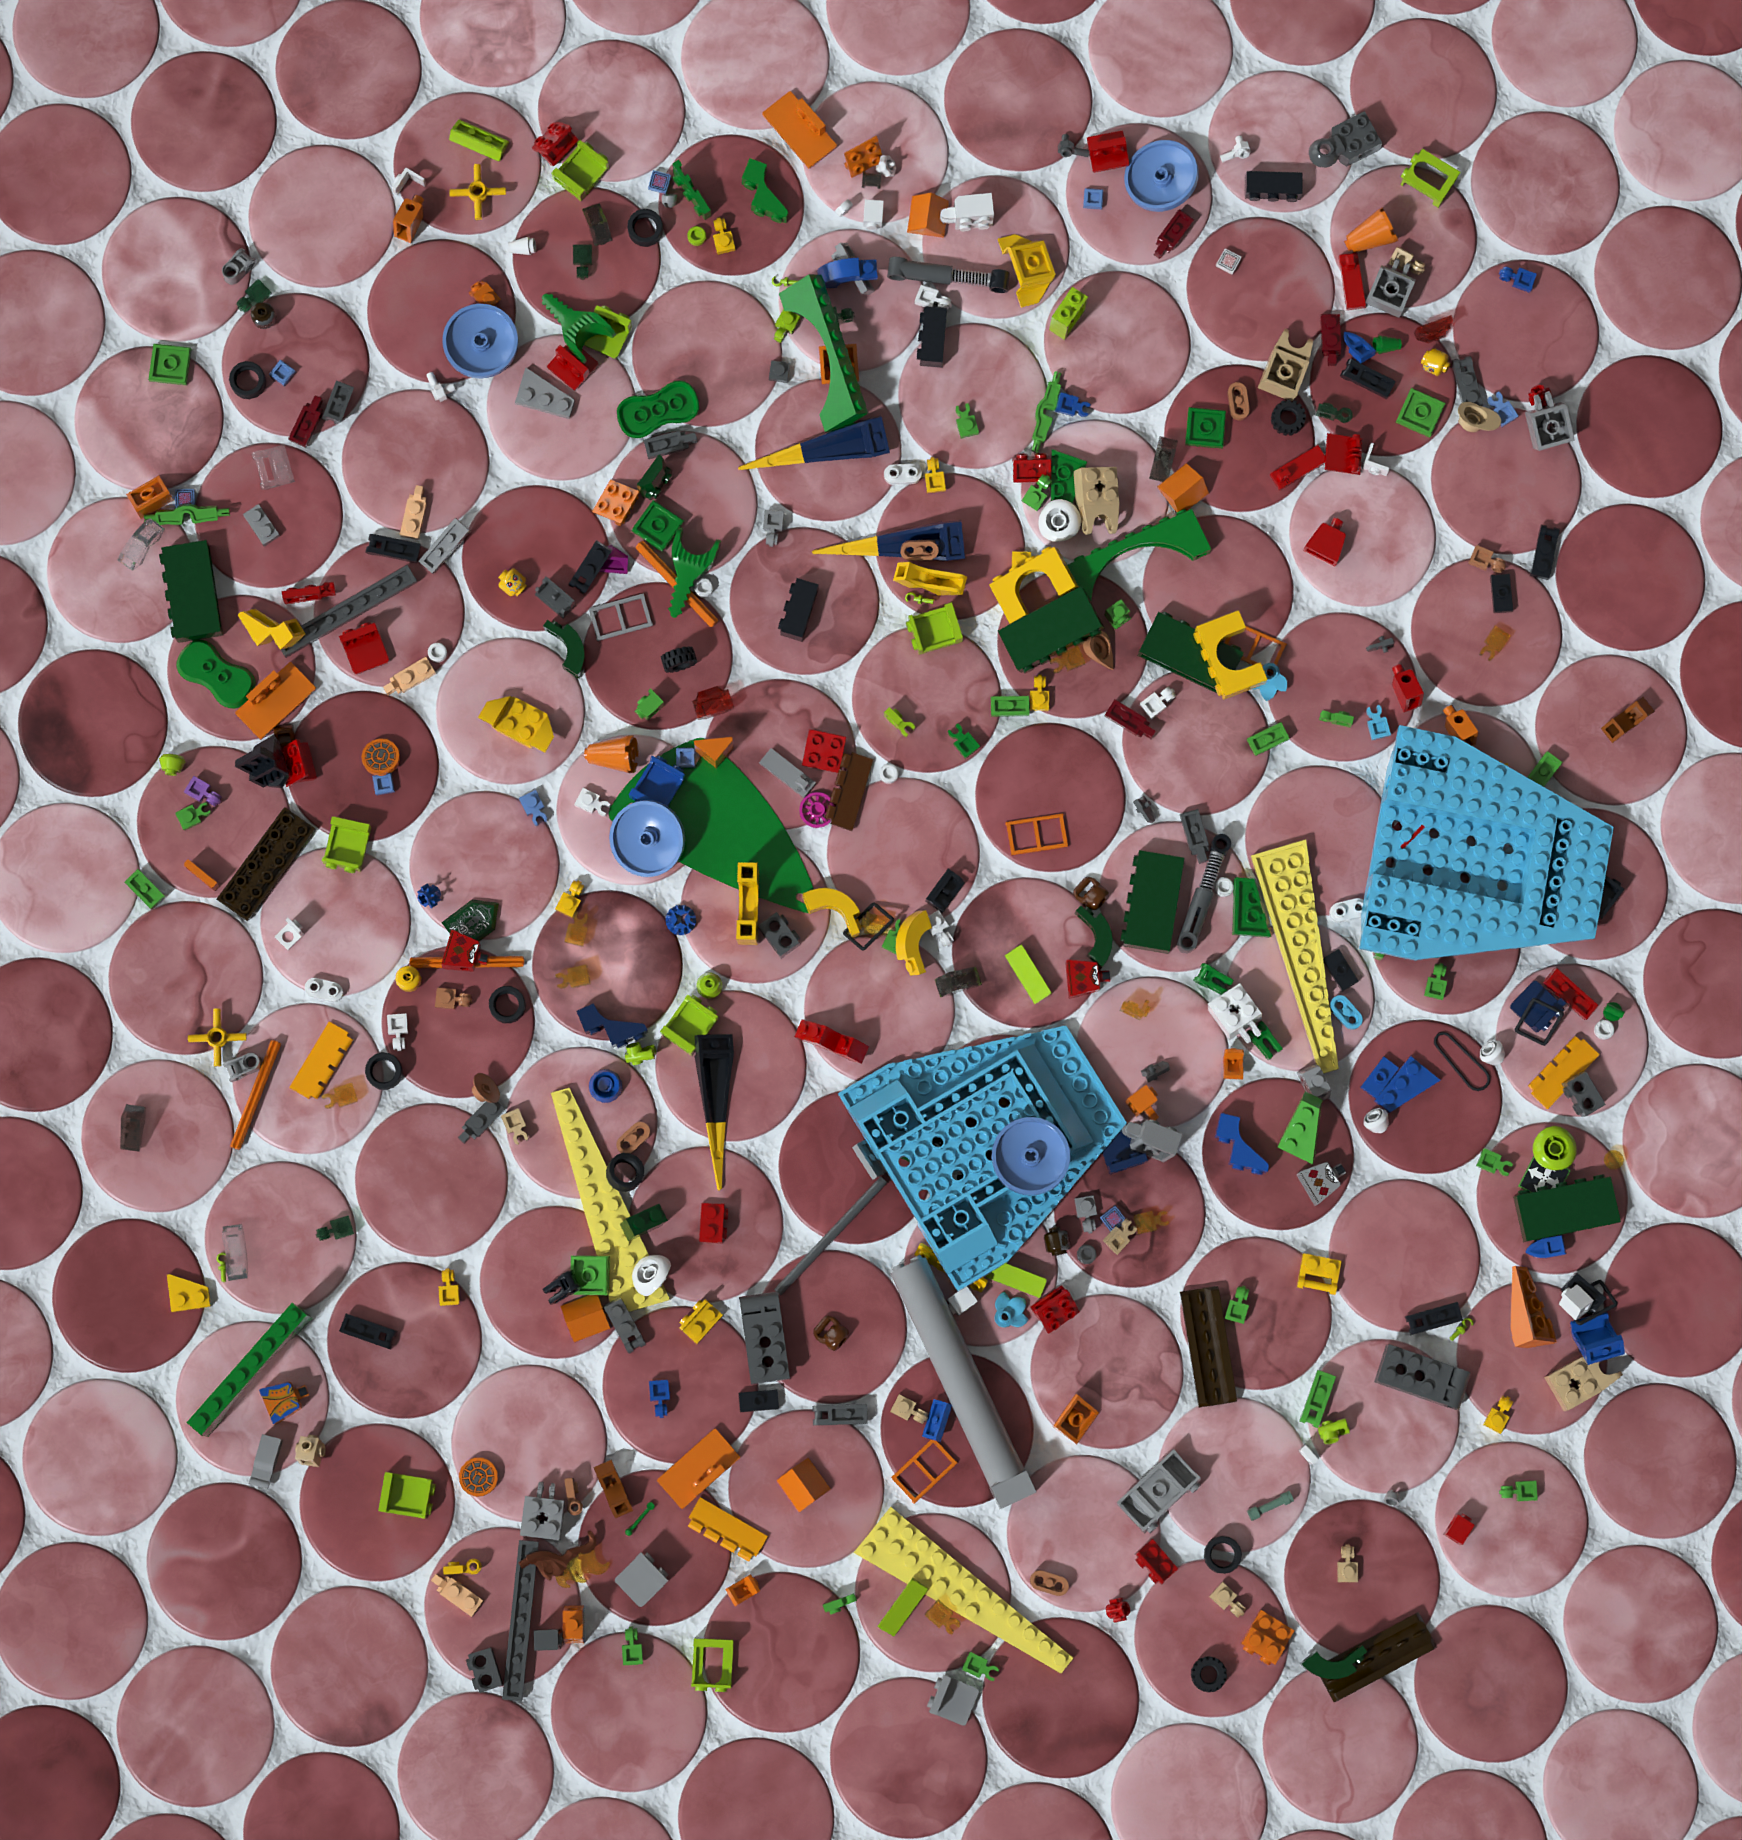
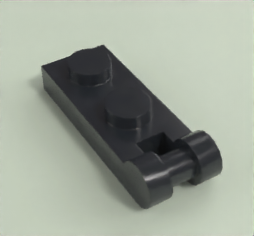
(1368, 378)
(393, 548)
(1544, 552)
(590, 566)
(1434, 1318)
(367, 1331)

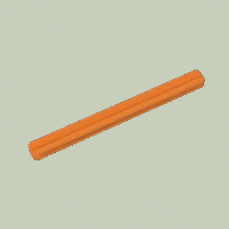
(670, 576)
(494, 961)
(255, 1094)

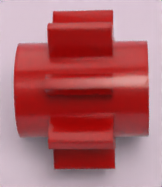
(1538, 390)
(1118, 1609)

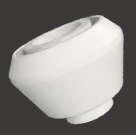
(1492, 1052)
(1376, 1120)

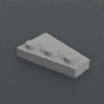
(543, 396)

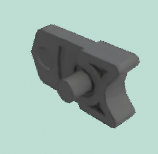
(1384, 644)
(1144, 807)
(1153, 1071)

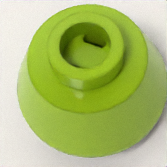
(171, 764)
(704, 988)

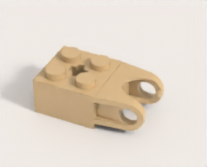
(1290, 362)
(1097, 502)
(1587, 1377)

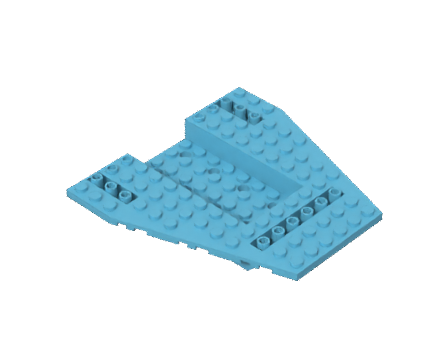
(1461, 792)
(907, 1104)

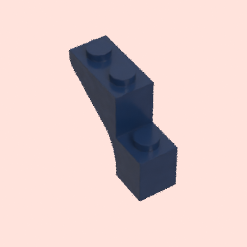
(617, 1031)

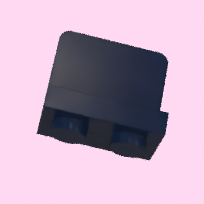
(1539, 1015)

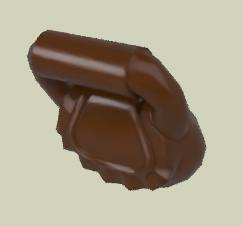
(1094, 897)
(835, 1335)

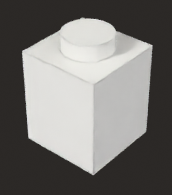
(873, 214)
(961, 1301)
(1575, 1301)

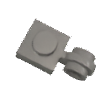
(772, 522)
(1084, 1208)

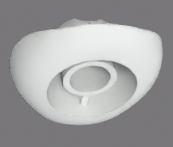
(1059, 520)
(650, 1273)

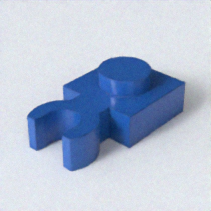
(1069, 405)

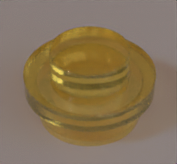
(1613, 1159)

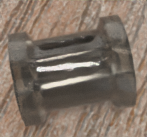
(871, 180)

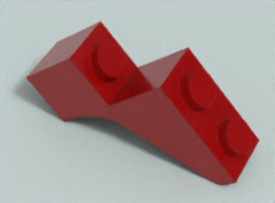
(831, 1040)

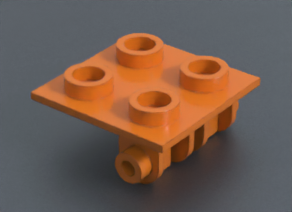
(863, 156)
(616, 502)

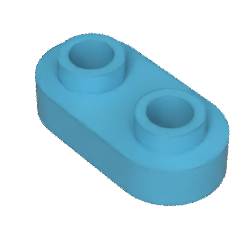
(1346, 1012)

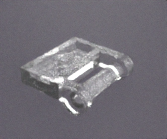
(279, 465)

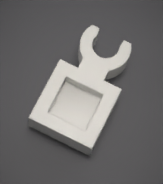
(589, 801)

